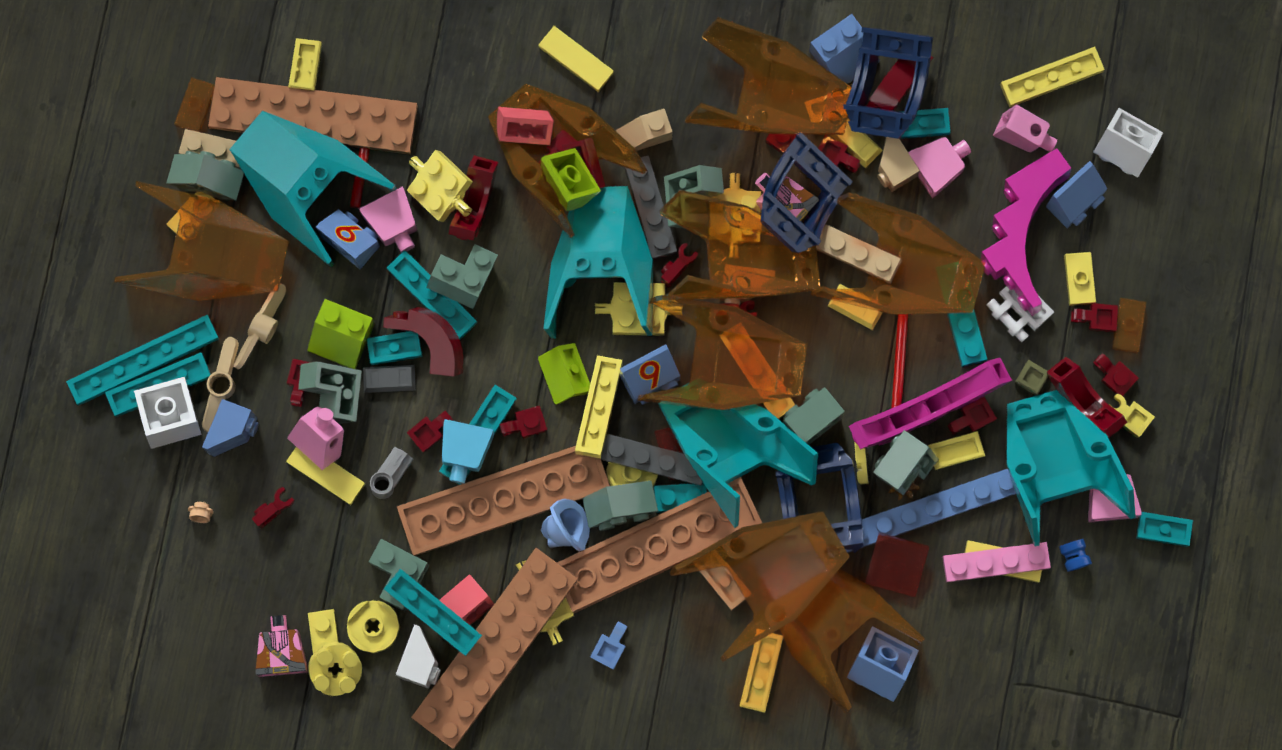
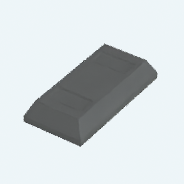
(389, 378)

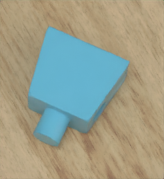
(464, 448)

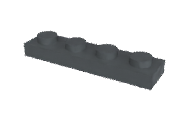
(648, 205)
(649, 459)

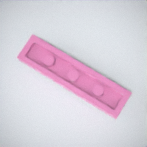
(996, 562)

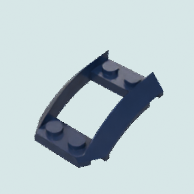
(891, 44)
(824, 173)
(830, 459)

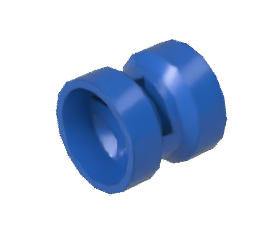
(1073, 549)

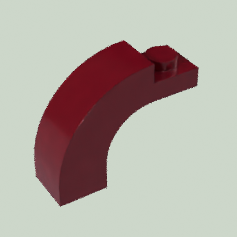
(894, 85)
(483, 174)
(439, 335)
(1074, 386)

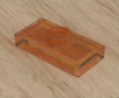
(195, 105)
(1129, 325)

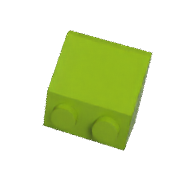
(569, 178)
(340, 334)

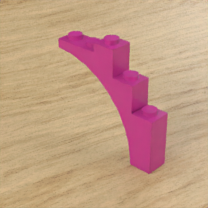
(1027, 191)
(931, 406)

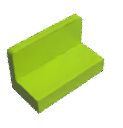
(564, 373)

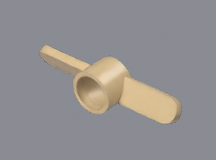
(262, 326)
(224, 369)

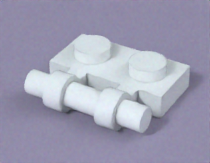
(1014, 327)

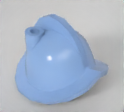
(566, 525)

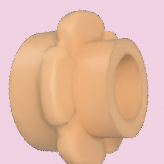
(200, 512)

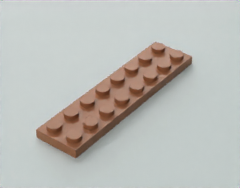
(345, 117)
(499, 499)
(652, 547)
(505, 638)

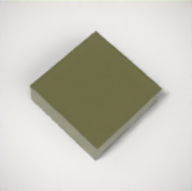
(1032, 377)

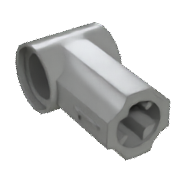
(391, 471)

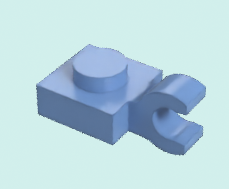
(608, 648)

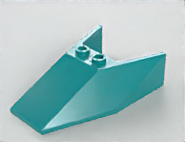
(291, 170)
(605, 245)
(734, 442)
(1059, 454)

